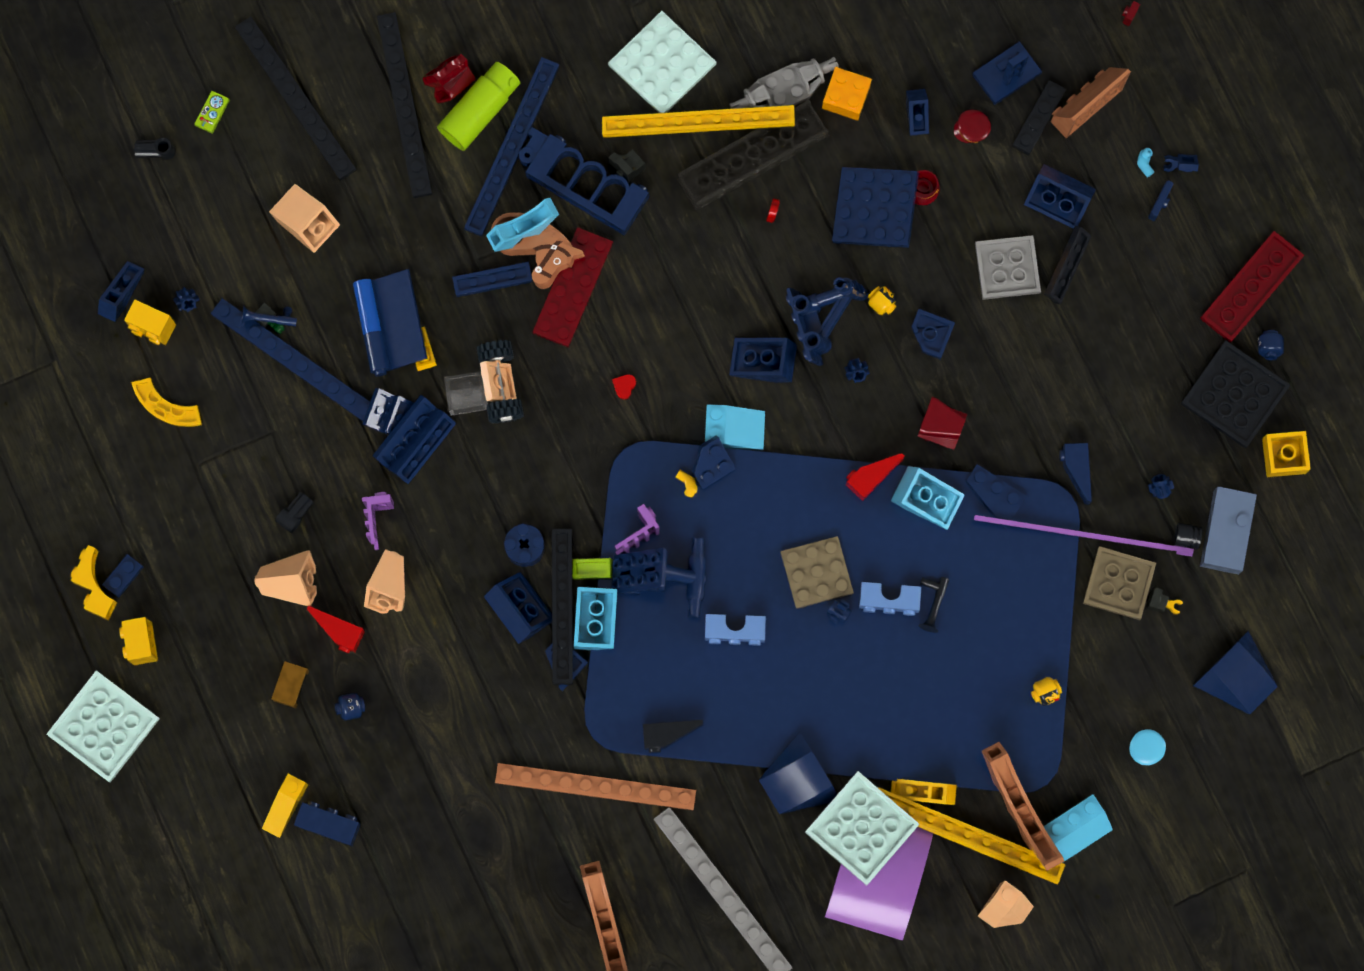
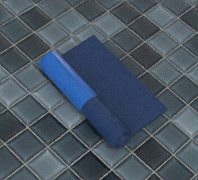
(389, 322)

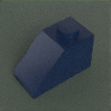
(917, 112)

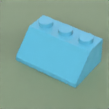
(595, 624)
(1078, 827)

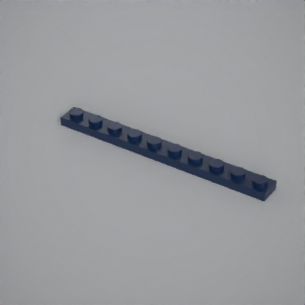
(511, 147)
(292, 359)

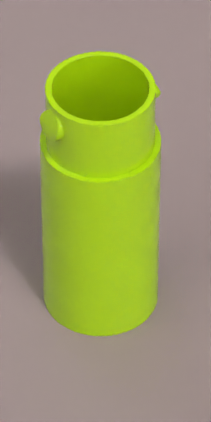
(478, 106)

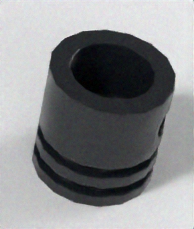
(1187, 536)

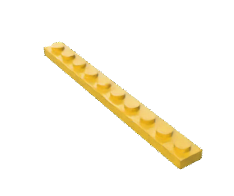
(698, 121)
(976, 839)

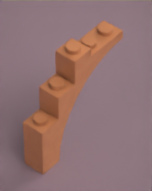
(1019, 806)
(603, 917)

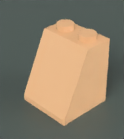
(304, 217)

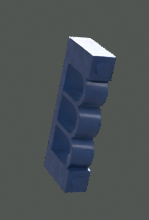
(556, 149)

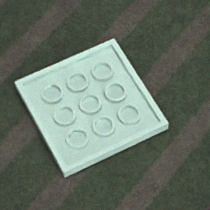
(662, 63)
(103, 726)
(862, 828)

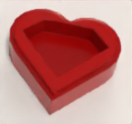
(773, 210)
(624, 385)

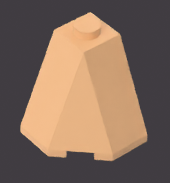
(289, 579)
(387, 584)
(1006, 907)

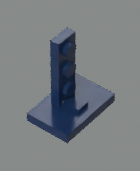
(1007, 73)

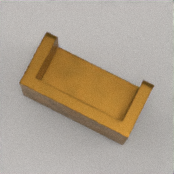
(289, 684)

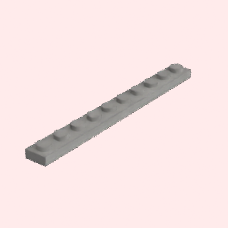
(721, 891)

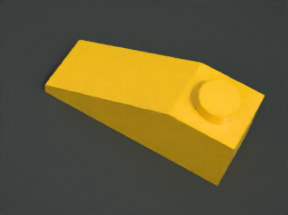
(925, 791)
(284, 805)

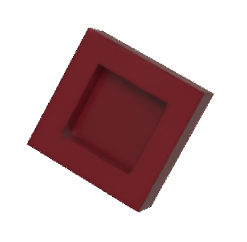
(1130, 12)

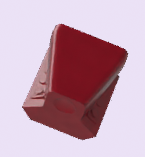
(449, 78)
(942, 424)

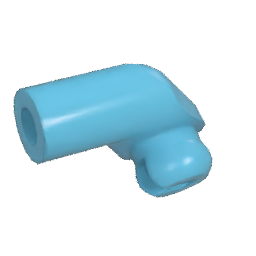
(1143, 162)

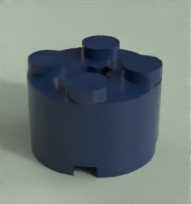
(522, 534)

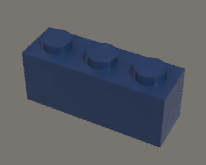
(327, 823)

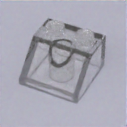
(465, 393)

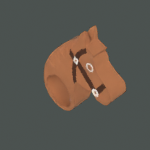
(551, 250)

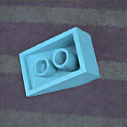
(736, 426)
(927, 497)

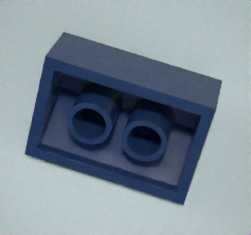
(1059, 196)
(519, 607)

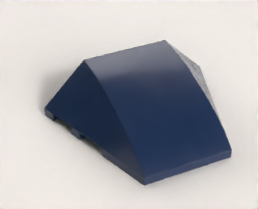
(1239, 677)
(797, 779)

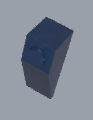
(120, 291)
(1076, 464)

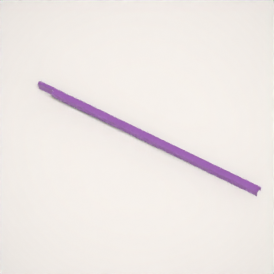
(1180, 550)

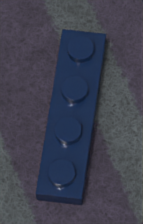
(492, 279)

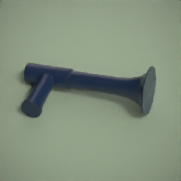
(286, 319)

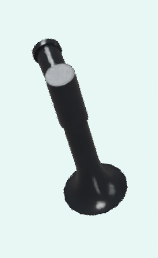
(940, 588)

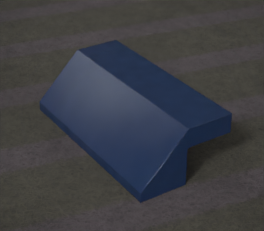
(414, 439)

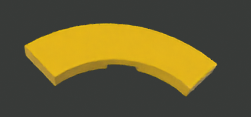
(163, 410)

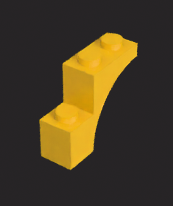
(85, 576)

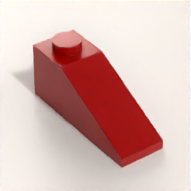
(870, 476)
(341, 632)

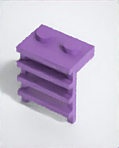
(379, 502)
(648, 518)

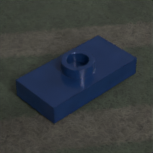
(1162, 200)

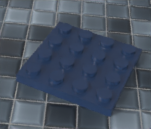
(875, 207)

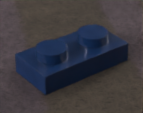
(123, 575)

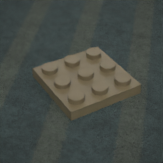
(816, 572)
(1119, 583)

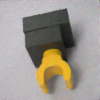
(1159, 602)

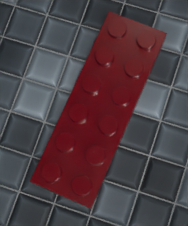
(1252, 286)
(573, 289)

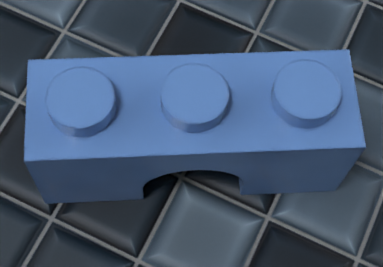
(872, 599)
(752, 632)

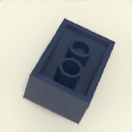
(763, 359)

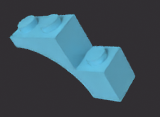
(529, 224)

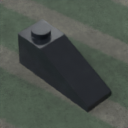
(661, 735)

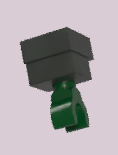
(265, 309)

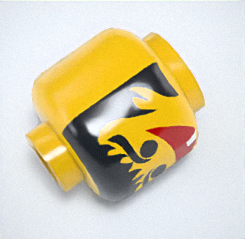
(882, 300)
(1046, 691)

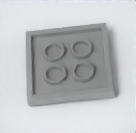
(1007, 267)

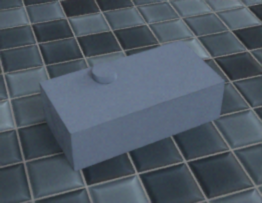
(1228, 530)

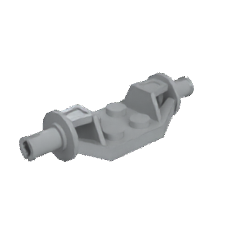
(786, 85)

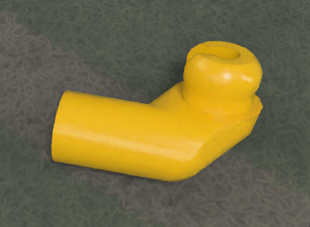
(690, 483)

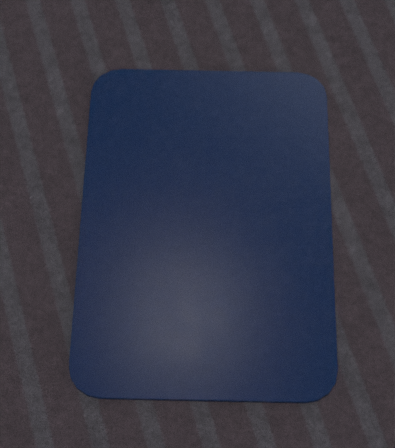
(862, 690)

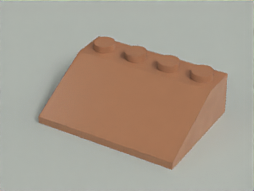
(1090, 100)

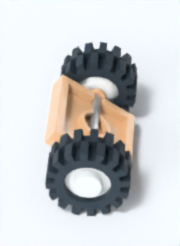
(499, 381)

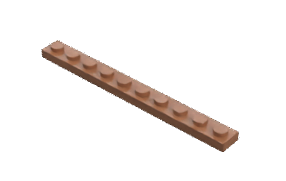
(595, 786)

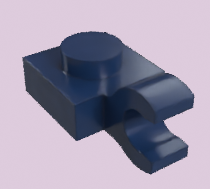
(1183, 162)

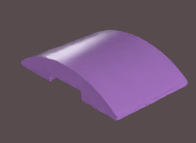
(890, 896)

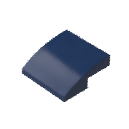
(385, 411)

